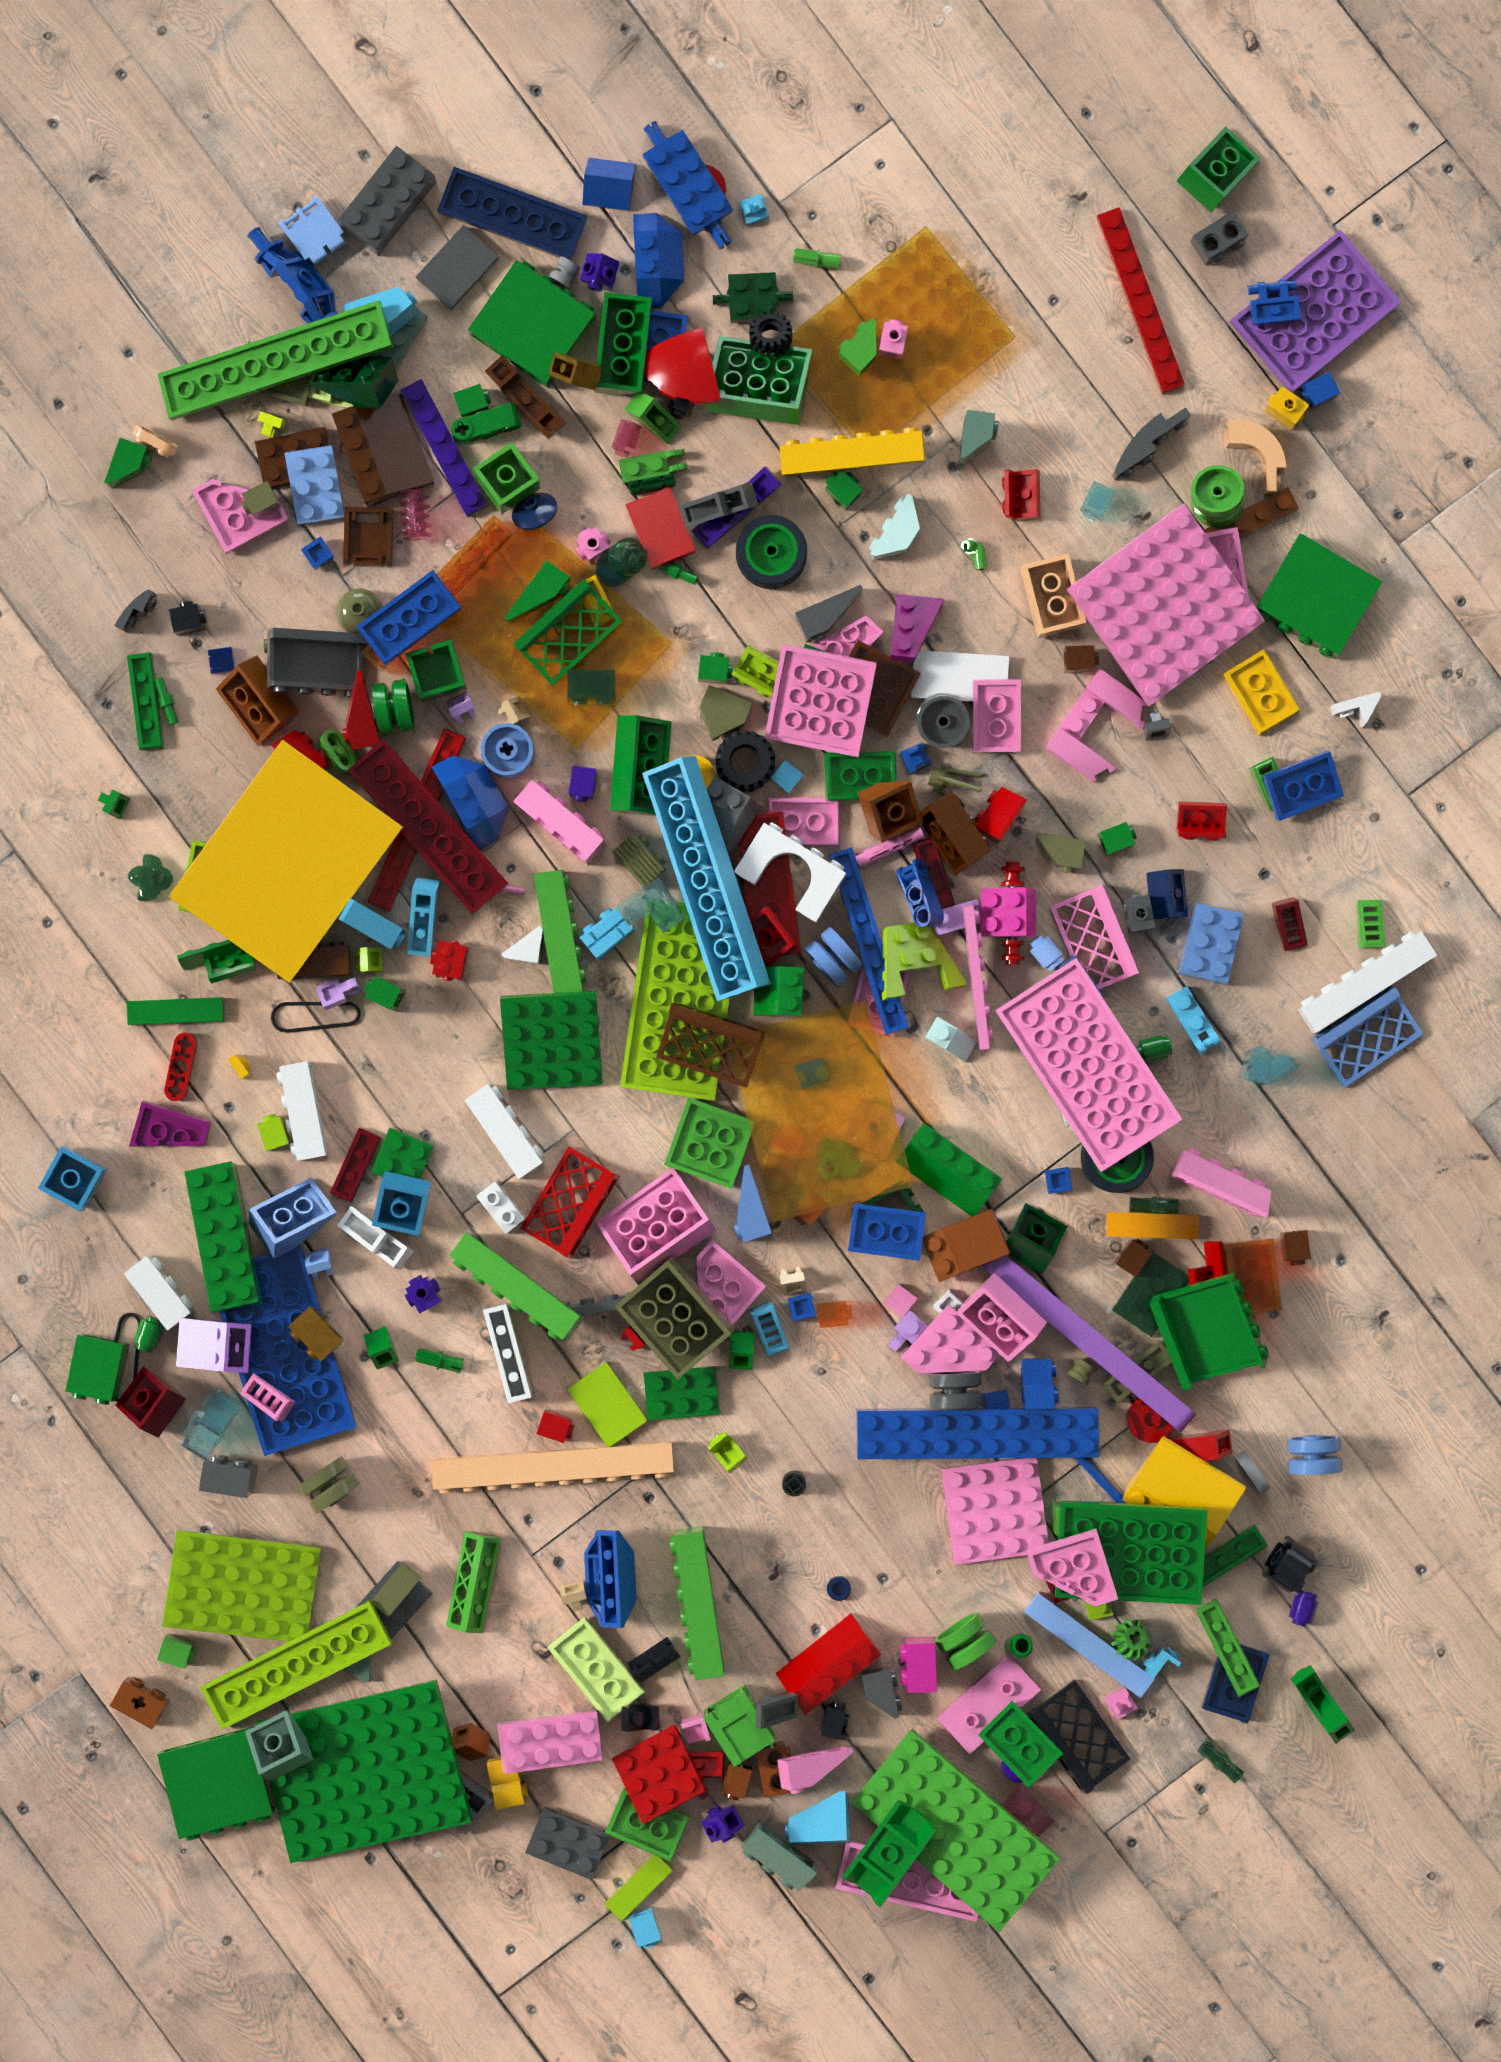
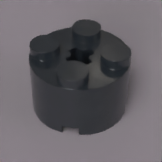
(1289, 1565)

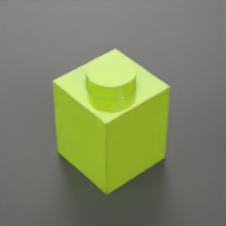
(273, 1132)

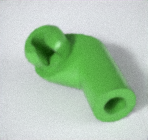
(976, 551)

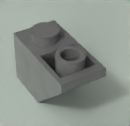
(879, 1690)

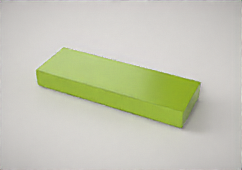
(638, 1887)

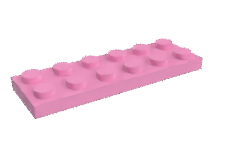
(916, 1888)

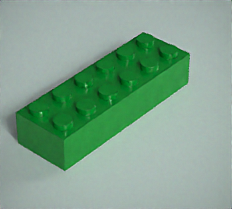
(223, 1238)

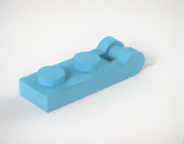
(1193, 1020)

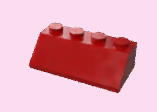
(828, 1663)

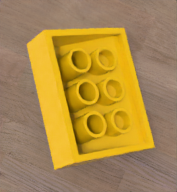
(1181, 1479)

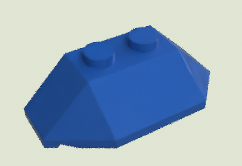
(657, 258)
(473, 798)
(610, 1578)

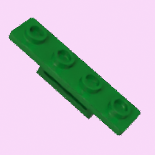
(221, 959)

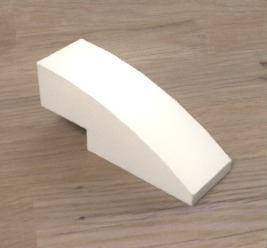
(375, 1238)

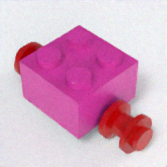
(1009, 913)

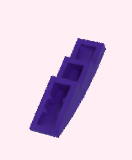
(764, 485)

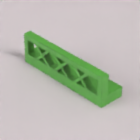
(477, 1584)

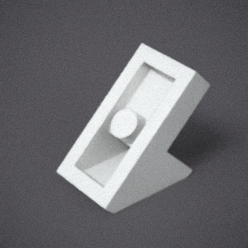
(1363, 705)

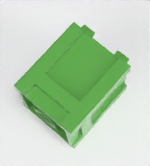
(734, 1727)

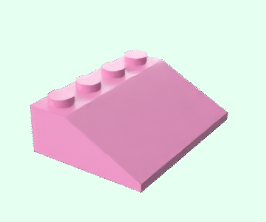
(1221, 1183)
(655, 1225)

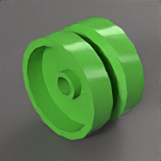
(1217, 496)
(965, 1641)

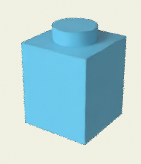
(645, 1928)

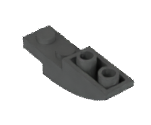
(1141, 446)

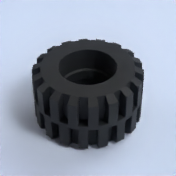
(745, 740)

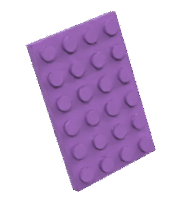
(1337, 305)

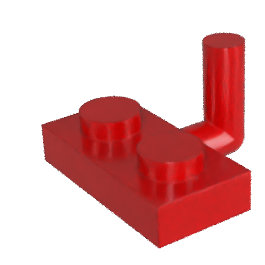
(709, 1765)

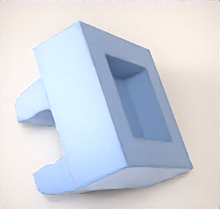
(318, 1261)

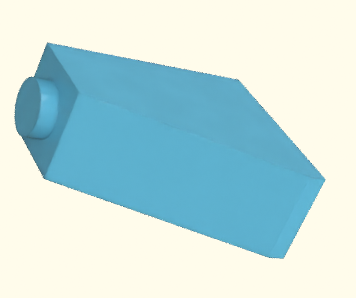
(397, 306)
(372, 924)
(821, 1823)

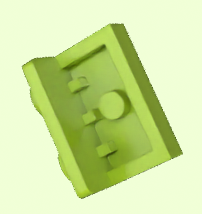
(757, 671)

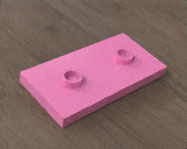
(985, 1700)

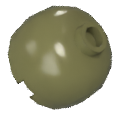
(356, 607)

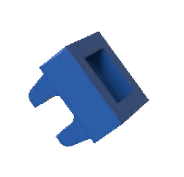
(915, 758)

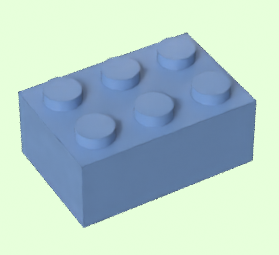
(1210, 944)

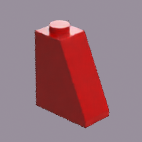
(1206, 1445)

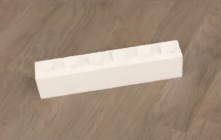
(1367, 981)

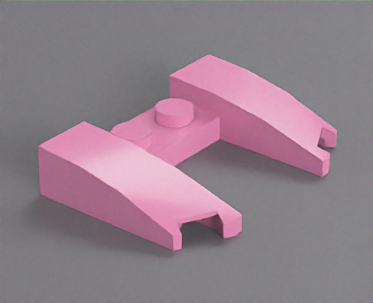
(1100, 691)

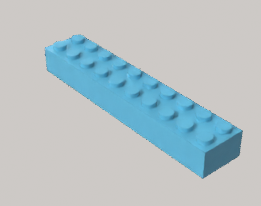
(706, 878)

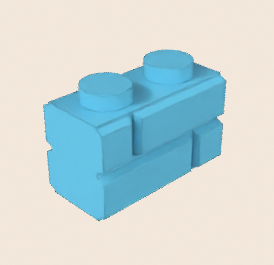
(606, 933)

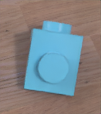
(1155, 1661)

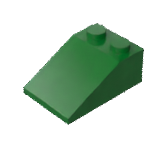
(1218, 169)

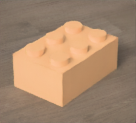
(1047, 596)

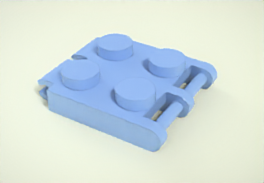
(314, 232)

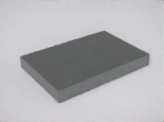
(457, 267)

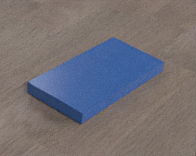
(409, 617)

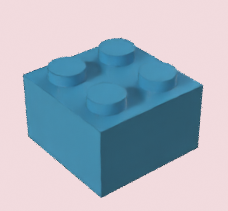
(73, 1178)
(401, 1203)

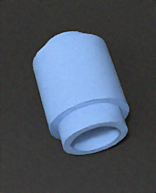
(1046, 952)

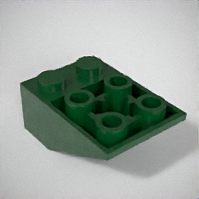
(359, 382)

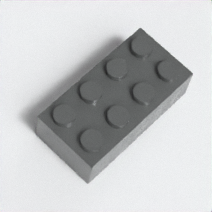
(387, 200)

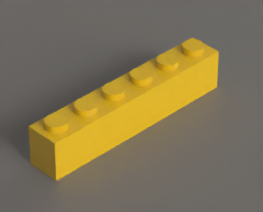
(853, 453)

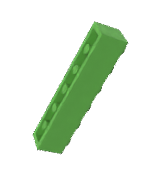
(559, 931)
(517, 1287)

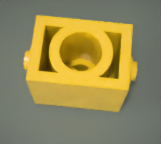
(1286, 416)

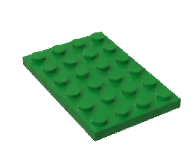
(1149, 1549)

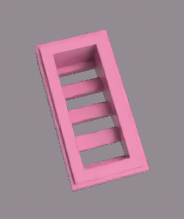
(283, 1410)

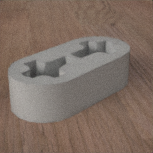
(1252, 1472)

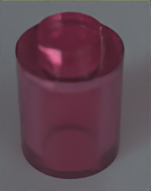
(626, 438)

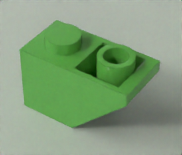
(861, 349)

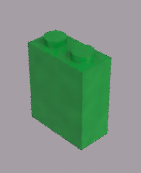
(97, 1368)

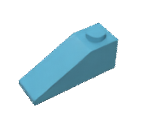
(423, 916)

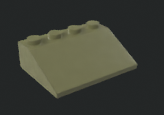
(675, 1317)

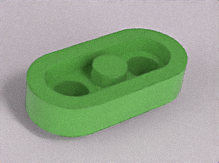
(338, 752)

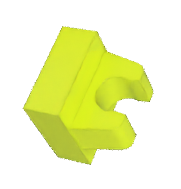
(271, 423)

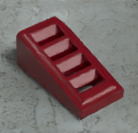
(1279, 916)

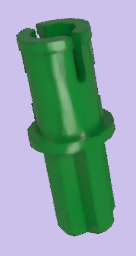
(439, 1360)

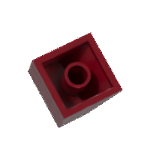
(150, 1402)

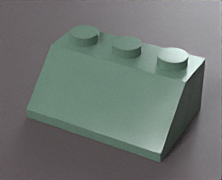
(778, 1856)

